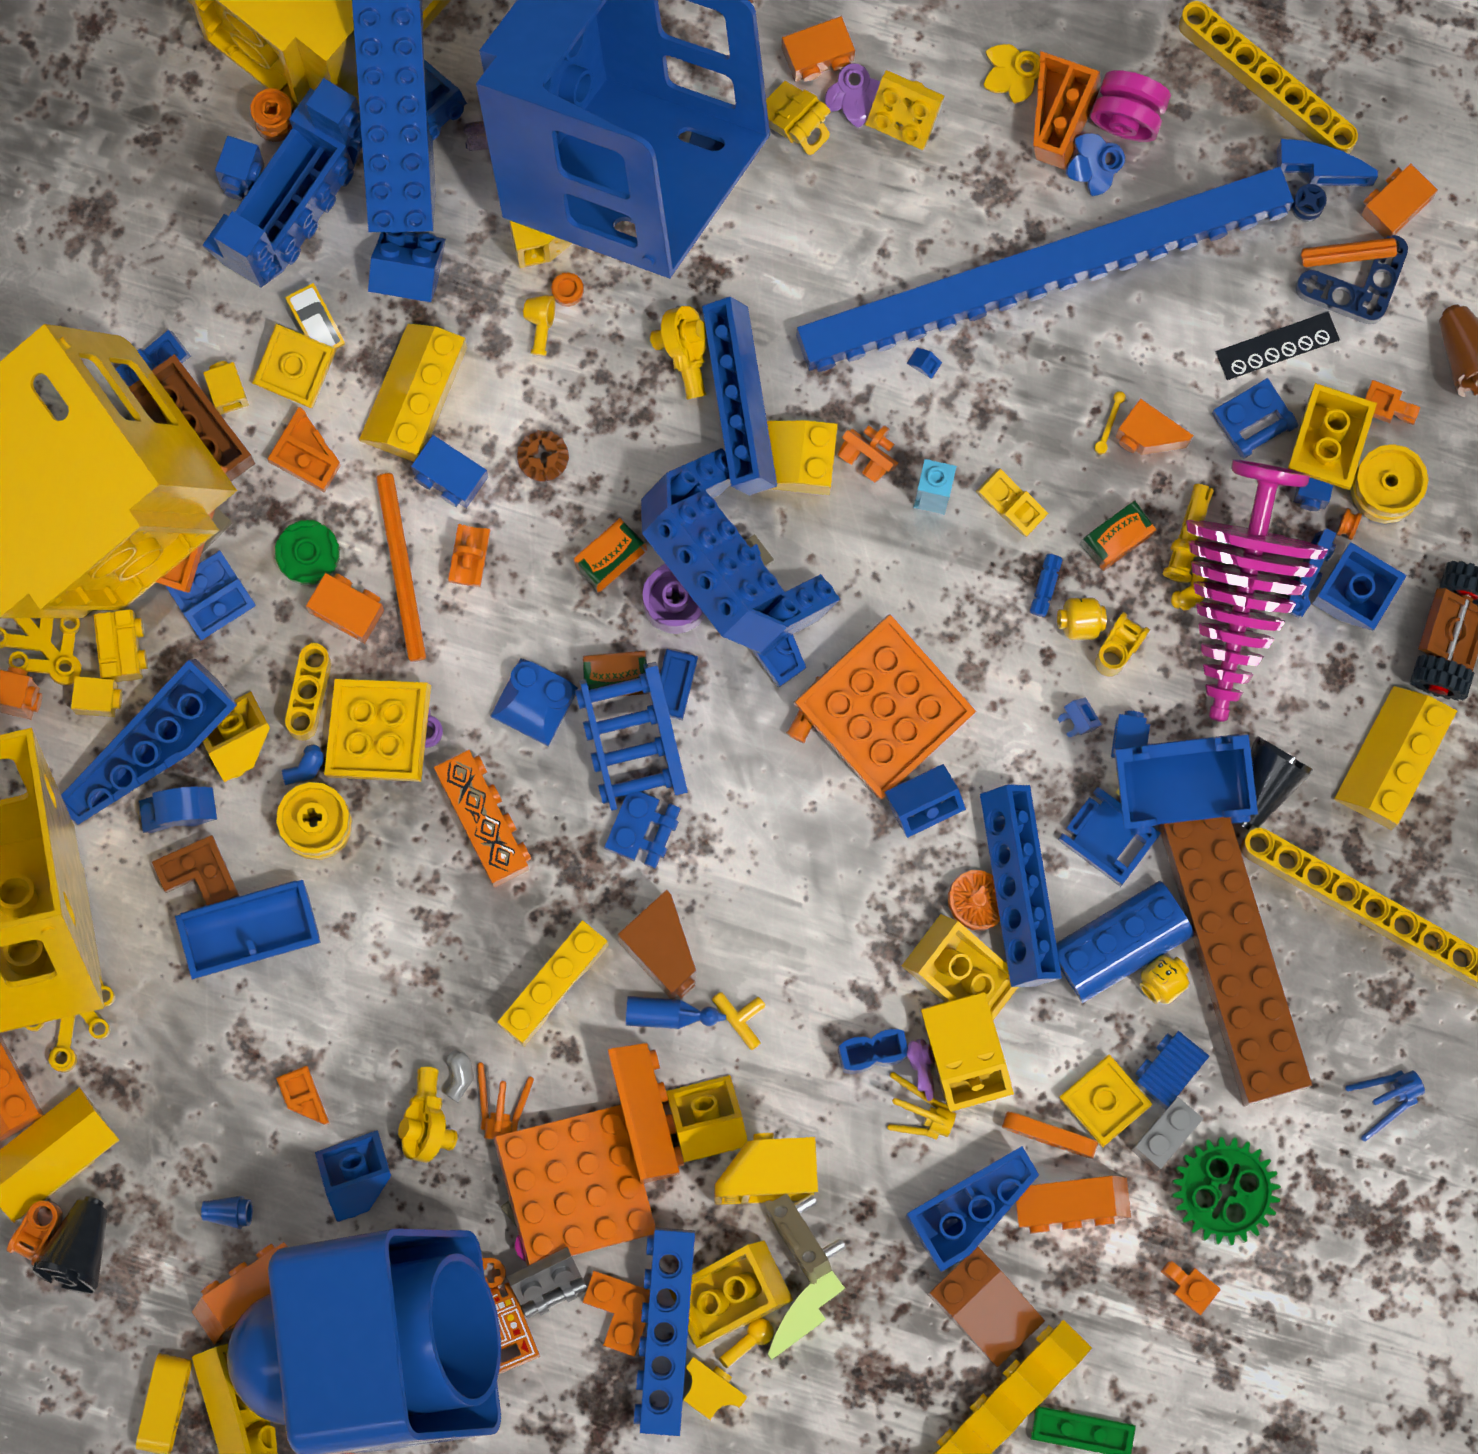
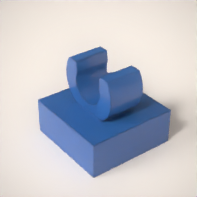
(1082, 716)

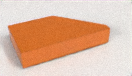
(302, 1095)

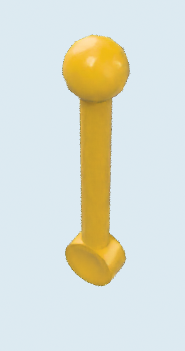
(1101, 446)

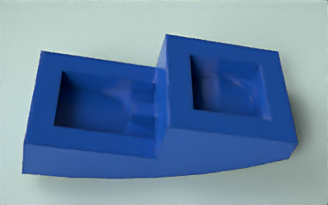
(156, 354)

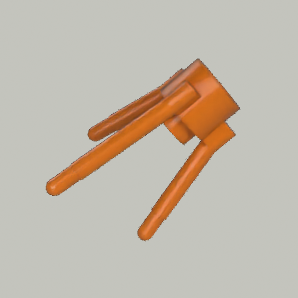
(499, 1122)

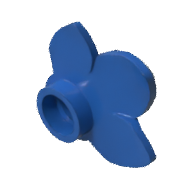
(1090, 162)

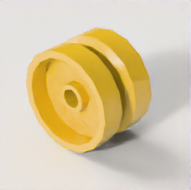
(1407, 479)
(306, 803)

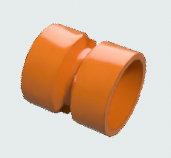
(271, 114)

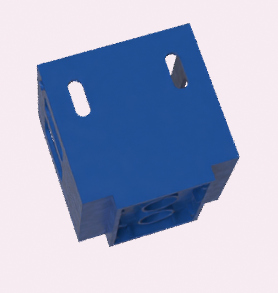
(592, 124)

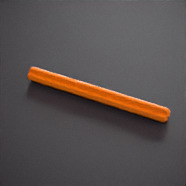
(401, 567)

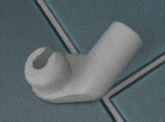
(462, 1074)

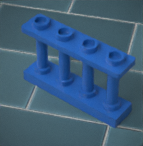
(655, 714)

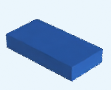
(677, 680)

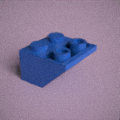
(406, 265)

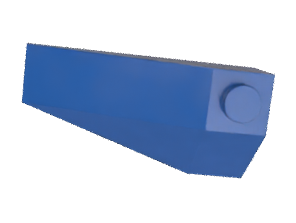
(967, 1212)

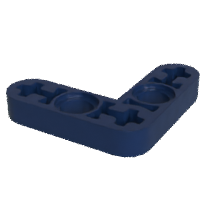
(1358, 295)

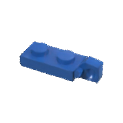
(1323, 538)

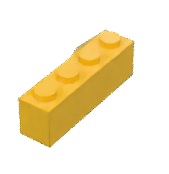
(232, 1422)

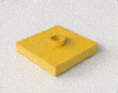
(294, 365)
(1105, 1101)

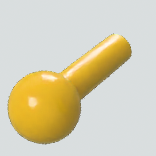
(758, 1333)

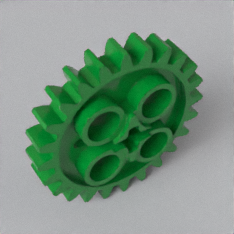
(1253, 1204)

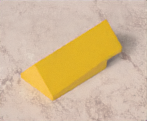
(51, 1153)

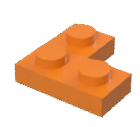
(625, 1303)

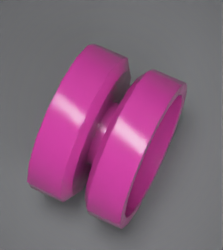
(1130, 106)

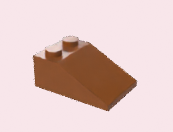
(986, 1306)

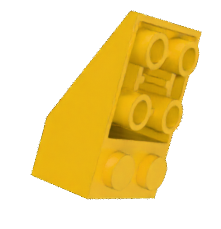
(535, 246)
(967, 1051)

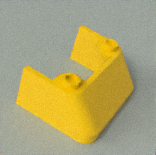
(769, 1170)

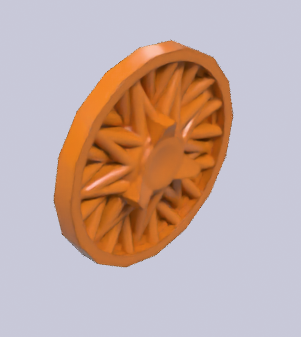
(974, 900)

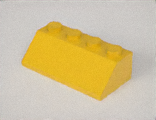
(414, 390)
(1395, 756)

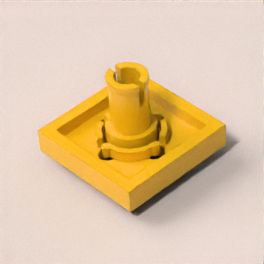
(907, 105)

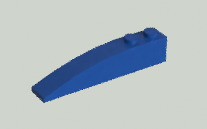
(152, 741)

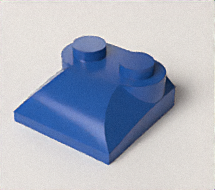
(534, 701)

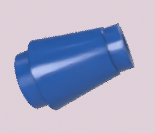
(228, 1211)

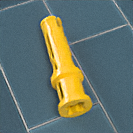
(1181, 557)

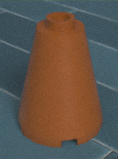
(1460, 339)

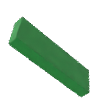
(1082, 1432)

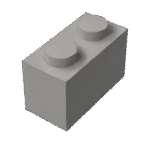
(1167, 1134)

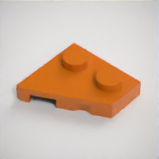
(304, 453)

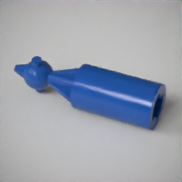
(667, 1013)

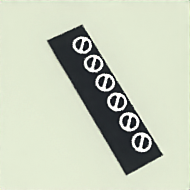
(1277, 345)

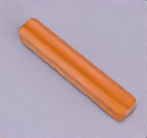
(1349, 252)

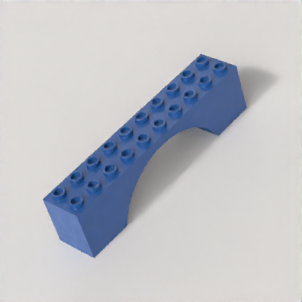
(394, 115)

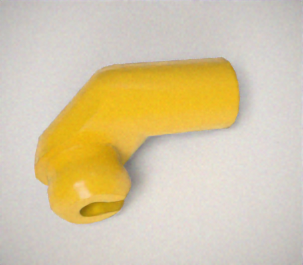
(1187, 598)

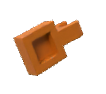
(1389, 404)
(1194, 1289)

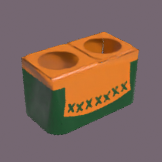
(1118, 536)
(609, 555)

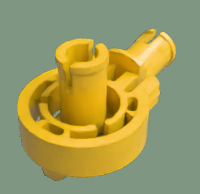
(684, 340)
(424, 1123)

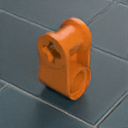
(34, 1233)

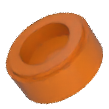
(567, 289)

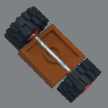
(1450, 635)

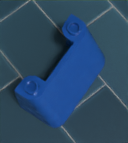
(1186, 781)

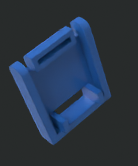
(1103, 838)

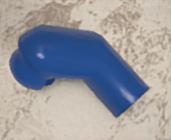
(307, 767)

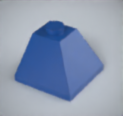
(353, 1174)

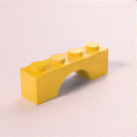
(552, 983)

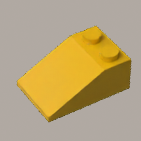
(1332, 436)
(803, 455)
(958, 965)
(734, 1293)

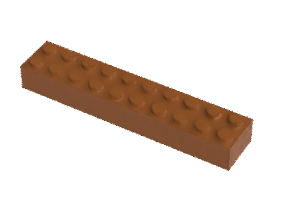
(1235, 959)

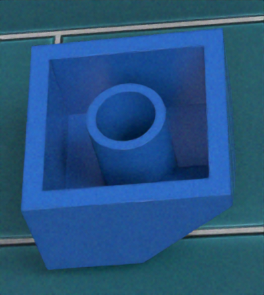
(1359, 588)

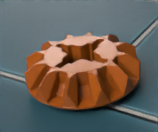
(555, 463)

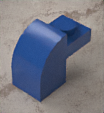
(177, 808)

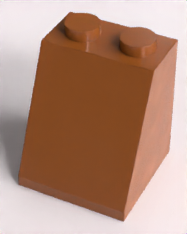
(660, 947)

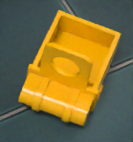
(796, 115)

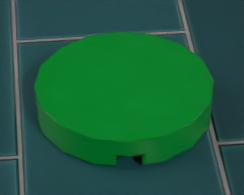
(307, 552)

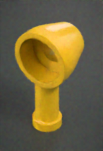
(541, 312)

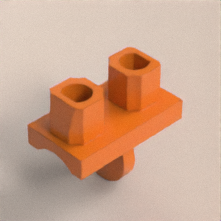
(857, 444)
(469, 555)

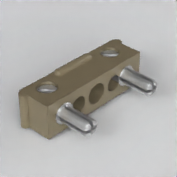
(799, 1238)

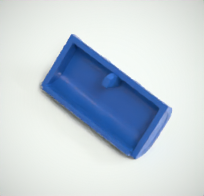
(247, 929)
(1122, 941)

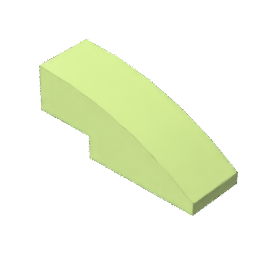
(805, 1313)

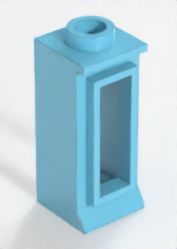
(935, 486)

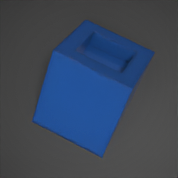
(924, 362)

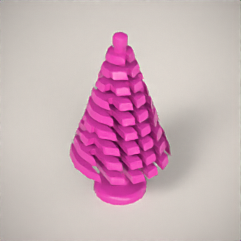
(1252, 555)

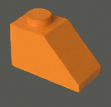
(1151, 431)

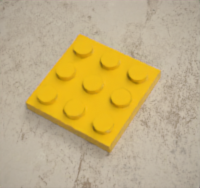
(377, 730)

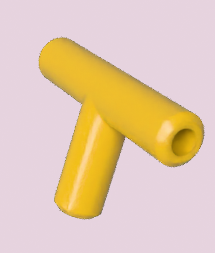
(739, 1019)

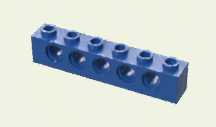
(1020, 886)
(665, 1419)

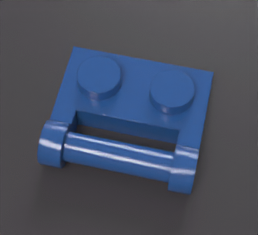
(1250, 409)

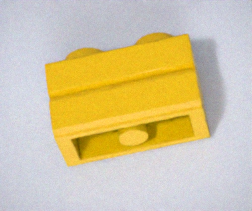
(119, 645)

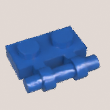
(632, 826)

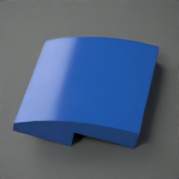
(214, 596)

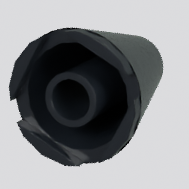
(1274, 779)
(76, 1248)

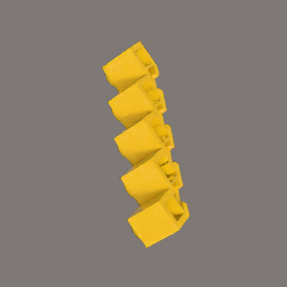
(1019, 1393)

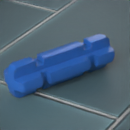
(1046, 585)

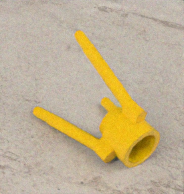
(938, 1119)

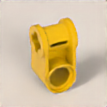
(1123, 641)

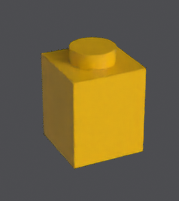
(225, 387)
(96, 697)

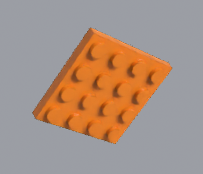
(884, 706)
(574, 1185)

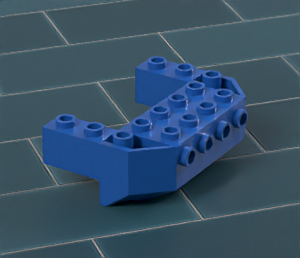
(292, 188)
(719, 565)

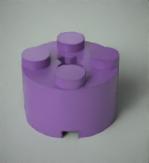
(659, 606)

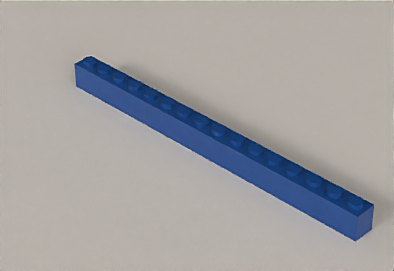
(1044, 269)

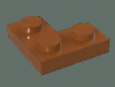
(197, 862)

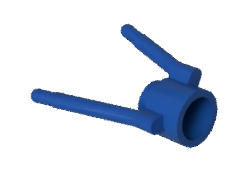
(1405, 1088)

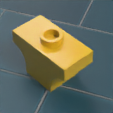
(711, 1389)

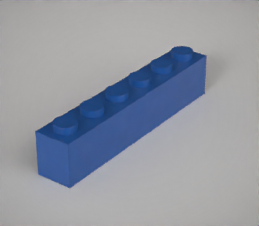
(739, 396)

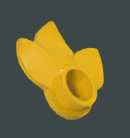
(1008, 74)

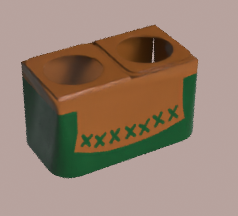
(613, 668)

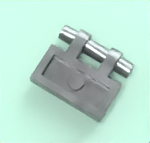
(543, 1277)

